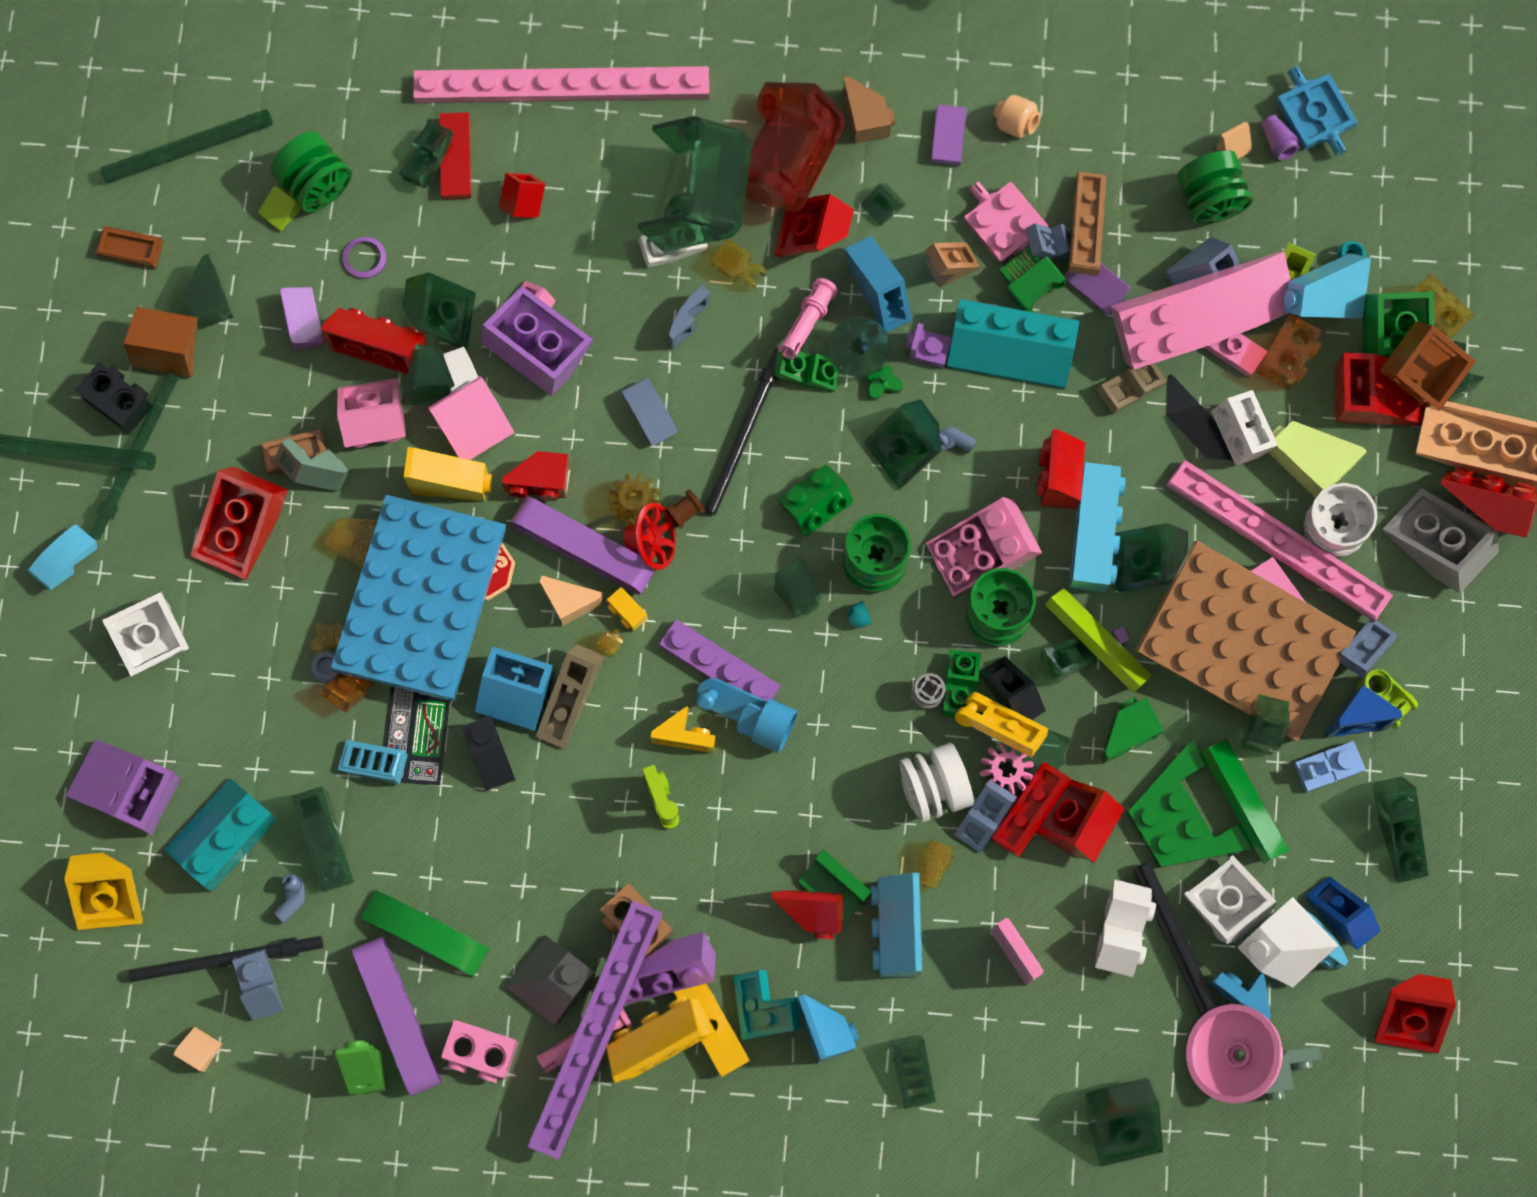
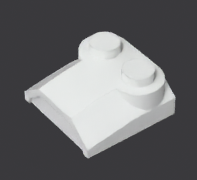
(146, 634)
(1231, 901)

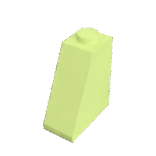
(1314, 456)

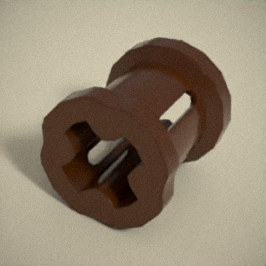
(685, 509)

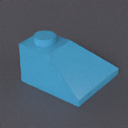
(826, 1029)

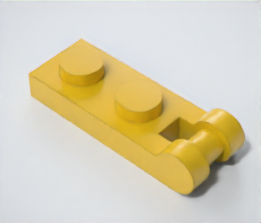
(1002, 724)

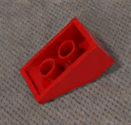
(237, 521)

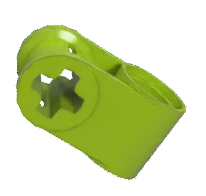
(1391, 692)

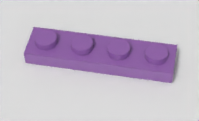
(715, 661)

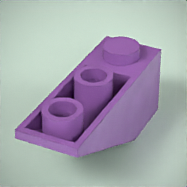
(675, 967)

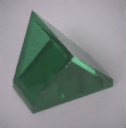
(427, 376)

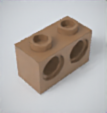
(613, 924)

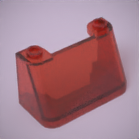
(792, 144)

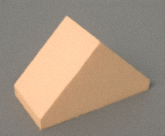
(569, 599)

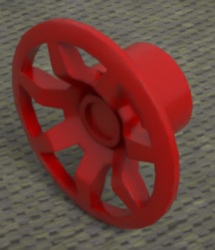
(646, 536)

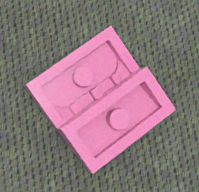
(471, 419)

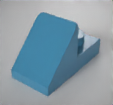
(1254, 996)

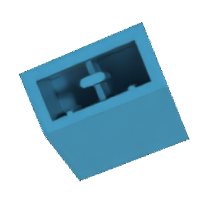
(514, 688)

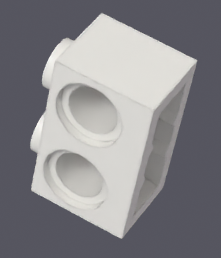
(1244, 427)

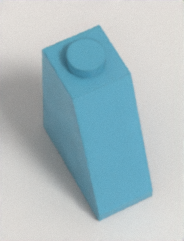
(1330, 290)

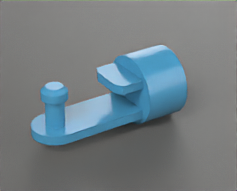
(762, 720)

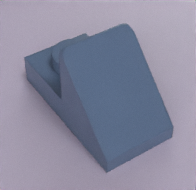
(257, 985)

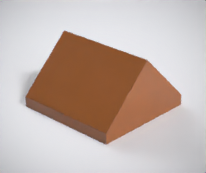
(161, 341)

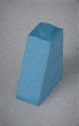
(879, 283)

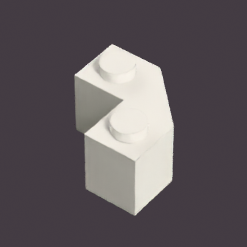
(1121, 940)

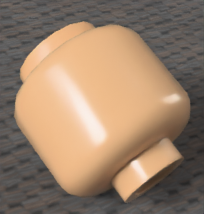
(1017, 116)

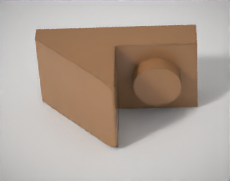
(950, 261)

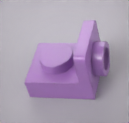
(928, 347)

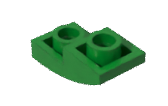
(808, 370)
(961, 680)

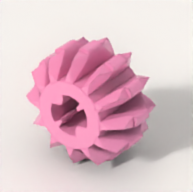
(1016, 764)

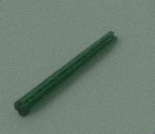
(186, 146)
(77, 452)

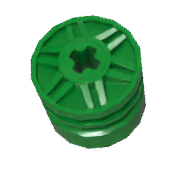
(311, 171)
(1214, 187)
(880, 537)
(1004, 591)

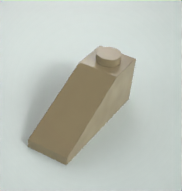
(569, 695)

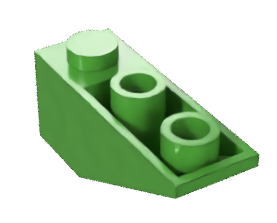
(361, 1068)

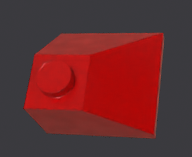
(814, 227)
(813, 910)
(1417, 1014)

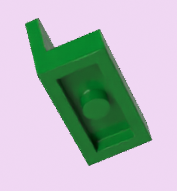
(831, 877)

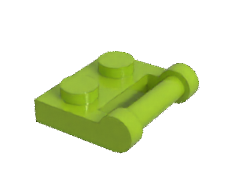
(658, 790)

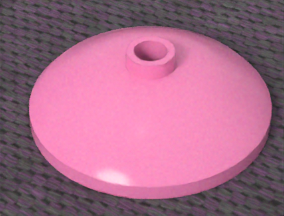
(1214, 1051)

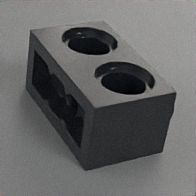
(111, 400)

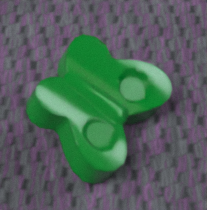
(883, 381)

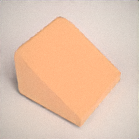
(1236, 140)
(198, 1049)

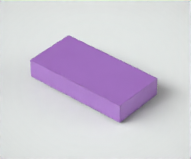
(948, 135)

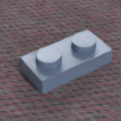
(1367, 647)

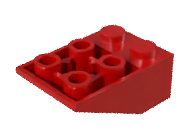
(1369, 396)
(1498, 504)

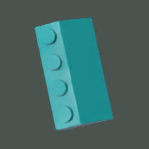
(1012, 344)

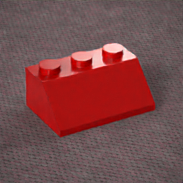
(372, 339)

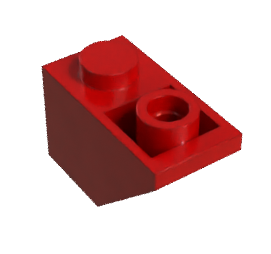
(539, 475)

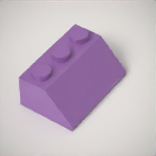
(535, 340)

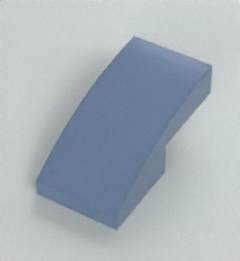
(1049, 241)
(684, 322)
(649, 411)
(985, 815)

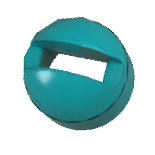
(858, 615)

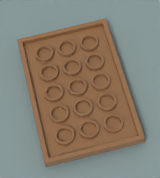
(1244, 637)

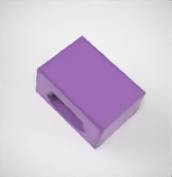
(1120, 635)

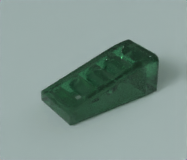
(924, 1069)

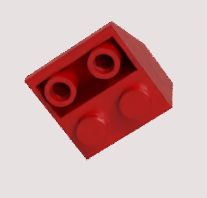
(1062, 471)

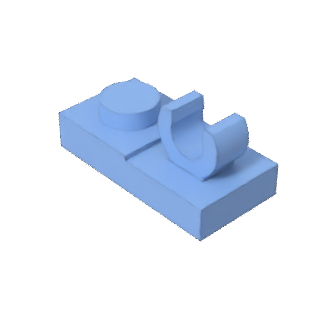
(1329, 766)

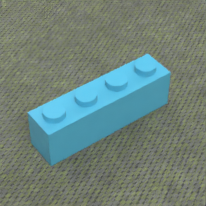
(1096, 527)

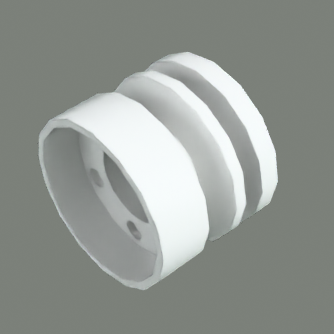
(1350, 506)
(936, 782)

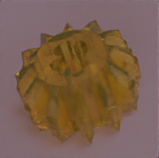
(622, 501)

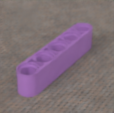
(582, 545)
(396, 1016)

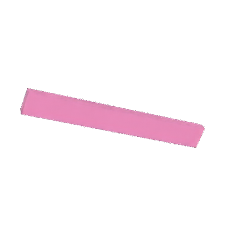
(1279, 540)

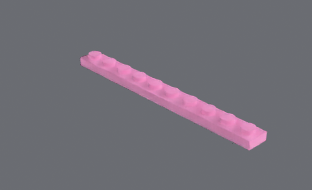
(561, 84)

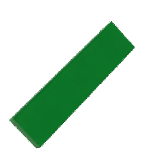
(1245, 801)

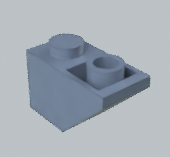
(1203, 260)

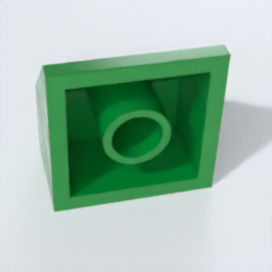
(1391, 316)

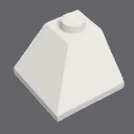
(1288, 944)

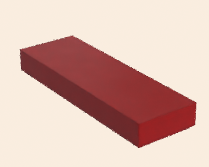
(456, 165)
(1030, 809)

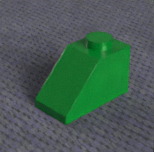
(1131, 728)

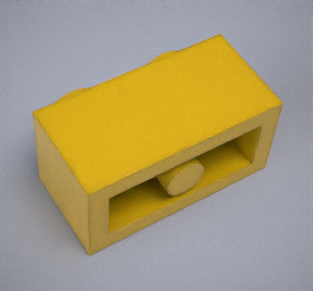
(627, 609)

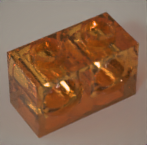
(1288, 351)

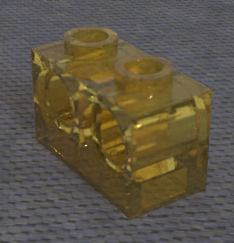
(1446, 307)

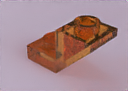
(346, 691)

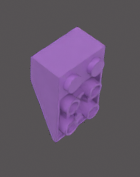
(123, 786)

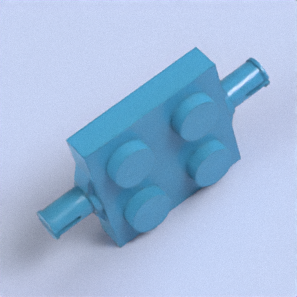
(1316, 111)

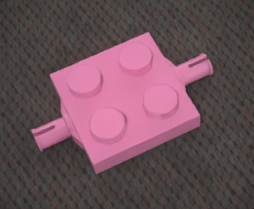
(1002, 220)

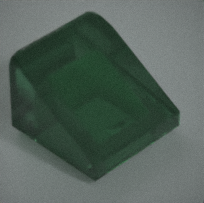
(882, 203)

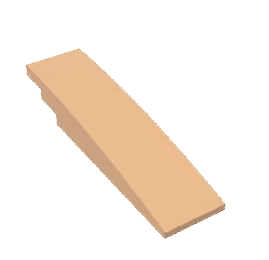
(1480, 442)

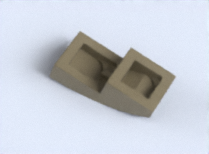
(1130, 387)

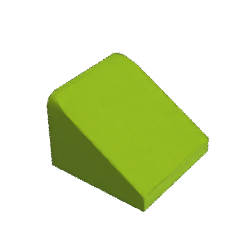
(279, 208)

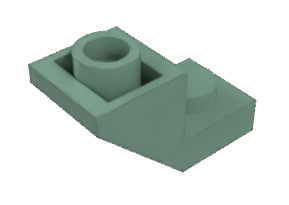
(321, 471)
(1301, 1060)

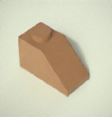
(866, 112)

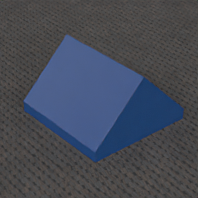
(1363, 713)

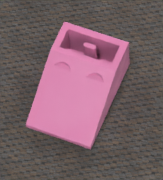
(983, 542)

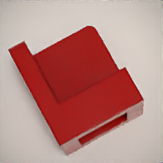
(522, 195)

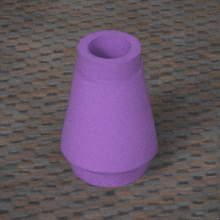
(1280, 139)

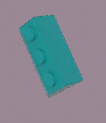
(220, 835)

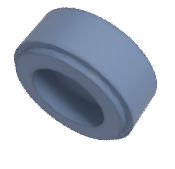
(321, 667)

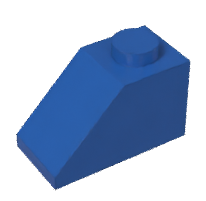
(1344, 912)

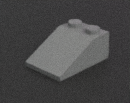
(1443, 539)

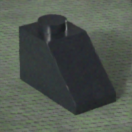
(1013, 688)
(488, 753)

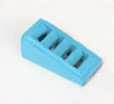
(396, 768)

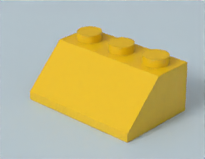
(658, 1039)

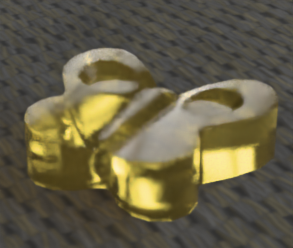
(326, 637)

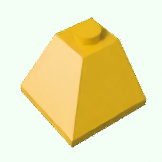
(101, 892)

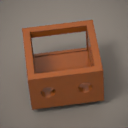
(1427, 366)

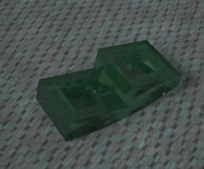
(430, 151)

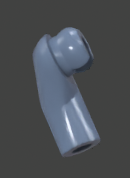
(953, 437)
(294, 897)

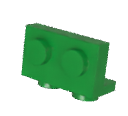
(816, 499)

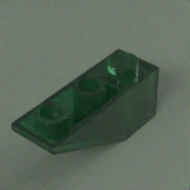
(1401, 827)
(323, 838)

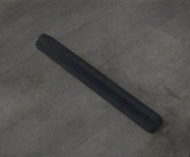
(1176, 940)

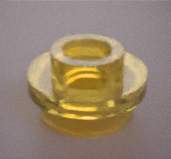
(609, 642)

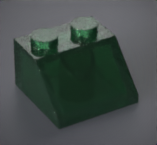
(1124, 1121)

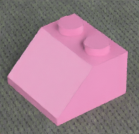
(370, 413)

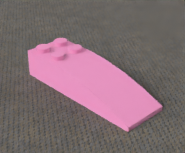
(1201, 310)

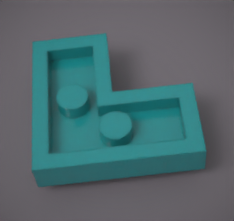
(760, 1015)

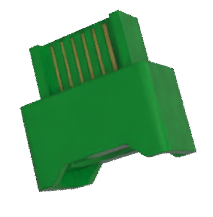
(1030, 278)

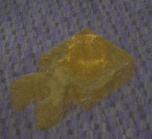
(734, 261)

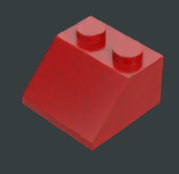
(1081, 820)

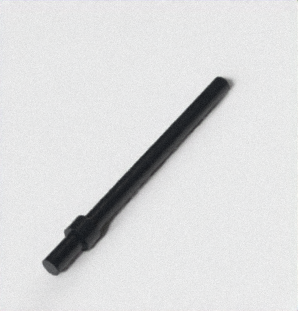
(766, 381)
(289, 948)

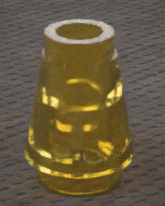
(935, 863)

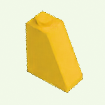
(445, 476)

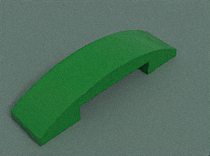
(425, 933)

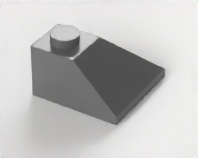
(550, 980)

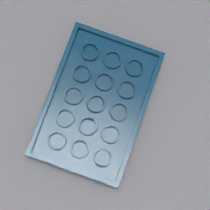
(419, 598)

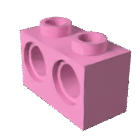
(482, 1043)

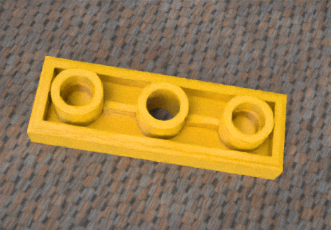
(723, 1045)

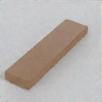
(1087, 223)

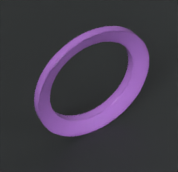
(369, 274)

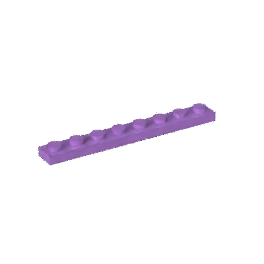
(595, 1030)

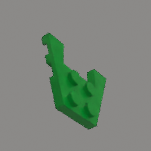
(1173, 824)

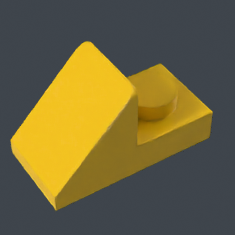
(674, 734)

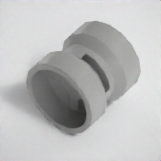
(924, 695)

